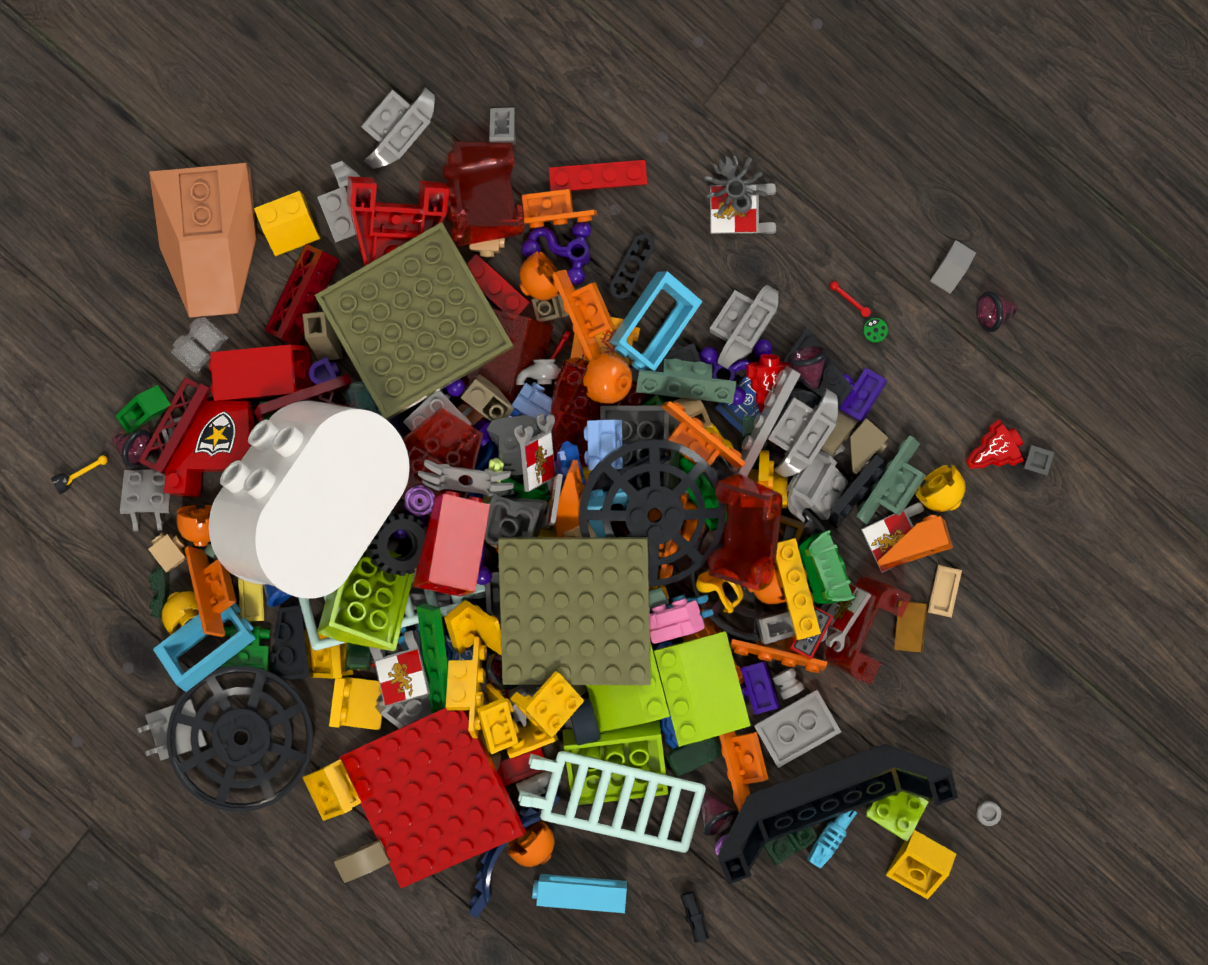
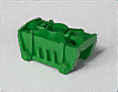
(825, 569)

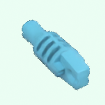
(830, 839)

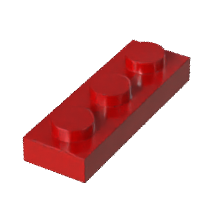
(496, 288)

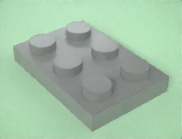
(797, 728)

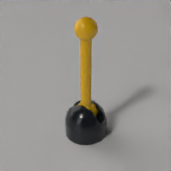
(63, 481)

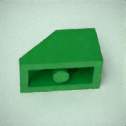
(143, 409)

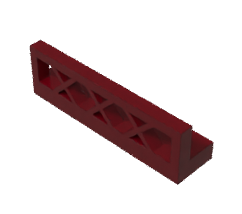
(315, 279)
(312, 393)
(182, 427)

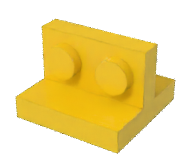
(768, 477)
(329, 661)
(332, 790)

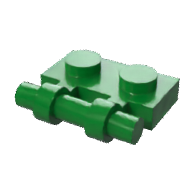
(251, 655)

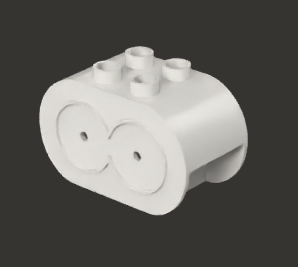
(308, 497)

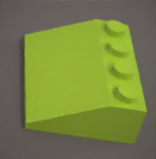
(367, 607)
(702, 688)
(629, 704)
(629, 746)

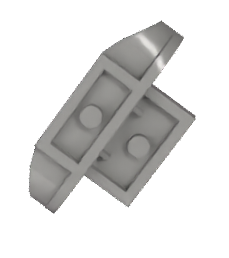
(397, 126)
(335, 204)
(743, 323)
(803, 432)
(816, 487)

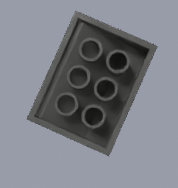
(641, 424)

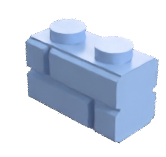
(532, 401)
(602, 438)

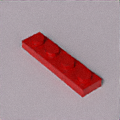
(598, 176)

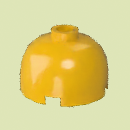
(943, 489)
(179, 610)

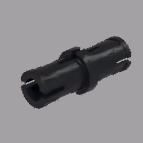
(694, 916)

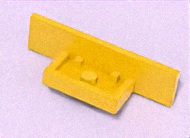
(796, 590)
(465, 685)

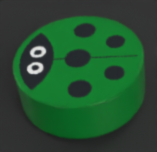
(875, 330)

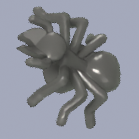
(735, 186)

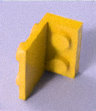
(469, 622)
(355, 703)
(550, 705)
(496, 721)
(529, 739)

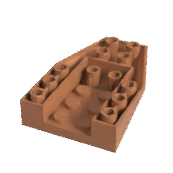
(206, 234)

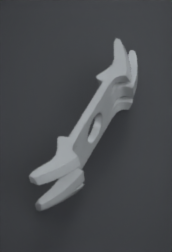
(448, 478)

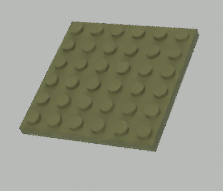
(414, 321)
(575, 610)

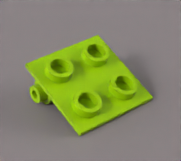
(898, 813)

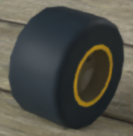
(585, 724)

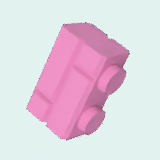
(675, 621)

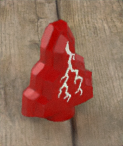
(764, 375)
(997, 448)

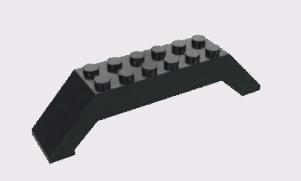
(827, 794)

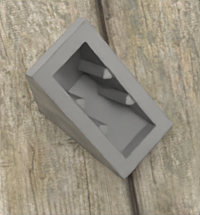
(502, 125)
(953, 267)
(775, 627)

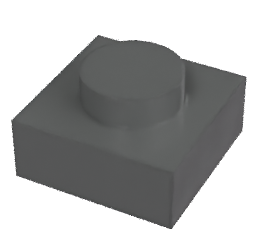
(1038, 460)

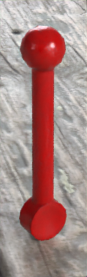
(865, 312)
(560, 345)

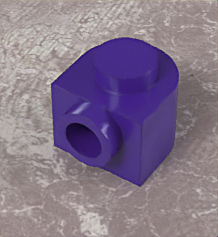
(323, 371)

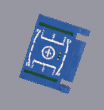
(734, 413)

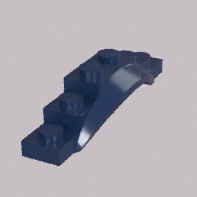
(479, 901)

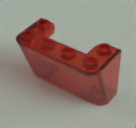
(482, 192)
(749, 533)
(850, 659)

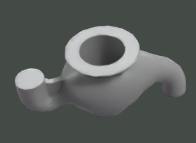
(541, 370)

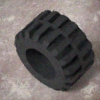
(410, 559)

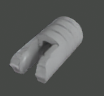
(536, 784)

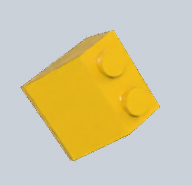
(287, 223)
(921, 865)

